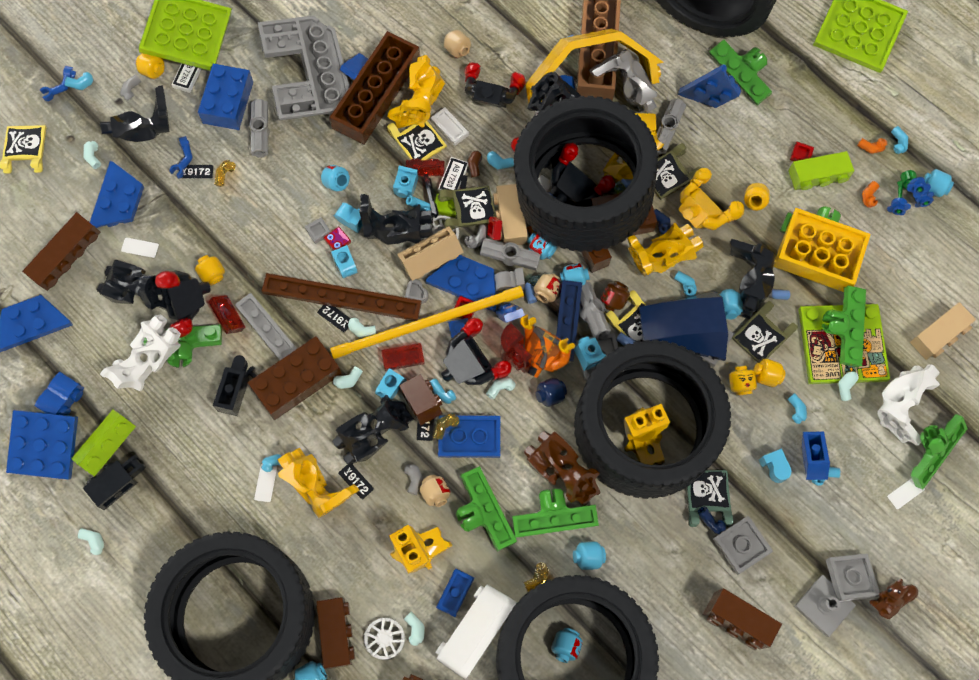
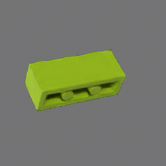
(821, 171)
(103, 442)

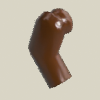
(473, 162)

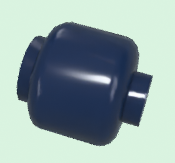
(551, 392)

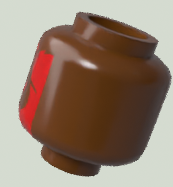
(615, 296)

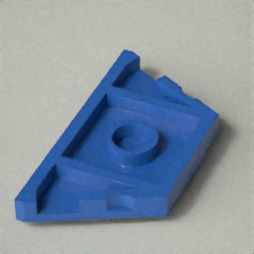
(712, 88)
(117, 198)
(465, 279)
(29, 322)

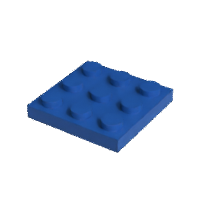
(42, 444)

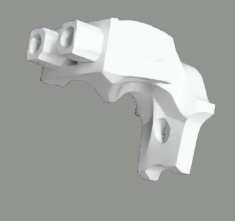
(159, 348)
(900, 396)

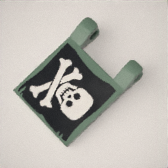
(710, 491)

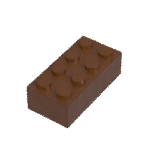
(295, 378)

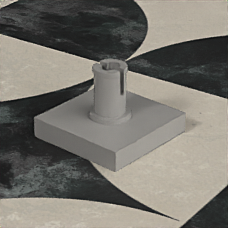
(823, 607)

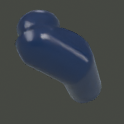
(664, 222)
(708, 519)

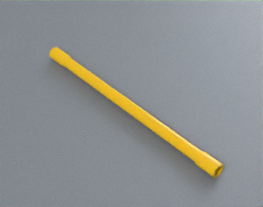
(347, 348)

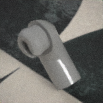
(128, 85)
(477, 240)
(415, 476)

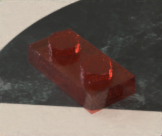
(433, 167)
(226, 314)
(403, 357)

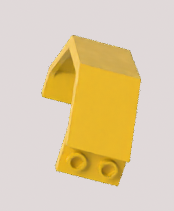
(566, 45)

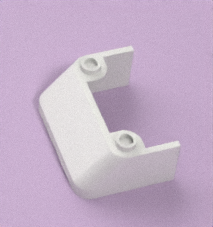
(475, 631)

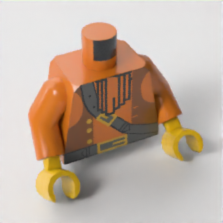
(545, 348)

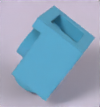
(406, 175)
(587, 358)

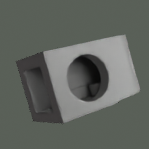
(507, 280)

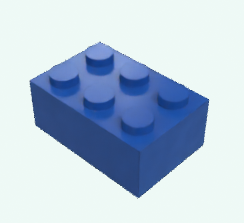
(225, 96)

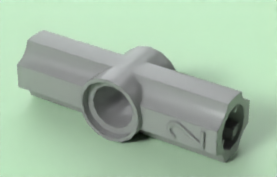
(672, 117)
(259, 137)
(498, 250)
(593, 311)

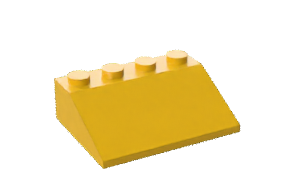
(822, 250)

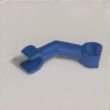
(67, 72)
(185, 161)

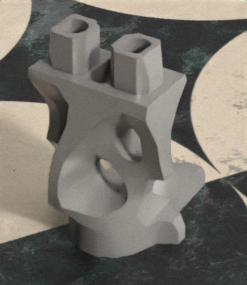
(635, 80)

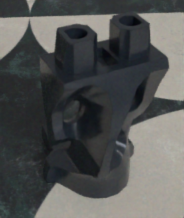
(551, 88)
(135, 127)
(407, 224)
(760, 280)
(122, 287)
(358, 441)

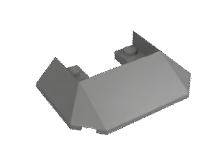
(320, 61)

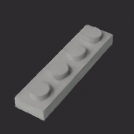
(265, 326)

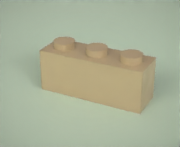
(509, 212)
(430, 253)
(943, 331)

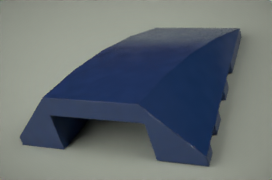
(689, 321)

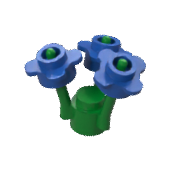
(915, 185)

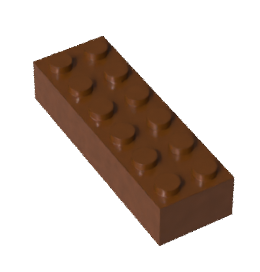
(374, 88)

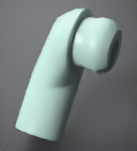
(89, 148)
(359, 330)
(348, 381)
(499, 384)
(846, 384)
(94, 538)
(417, 631)

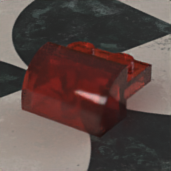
(512, 349)

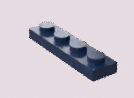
(569, 312)

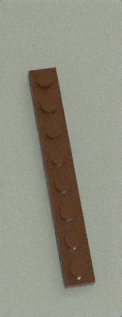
(341, 297)

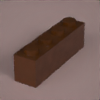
(61, 252)

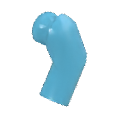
(80, 83)
(902, 137)
(688, 283)
(269, 462)

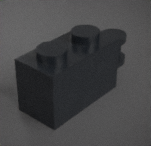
(232, 387)
(113, 482)

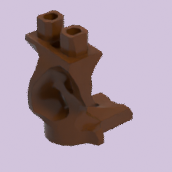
(548, 457)

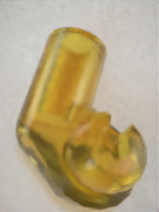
(222, 170)
(444, 422)
(540, 576)

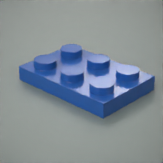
(471, 438)

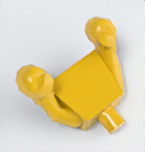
(701, 210)

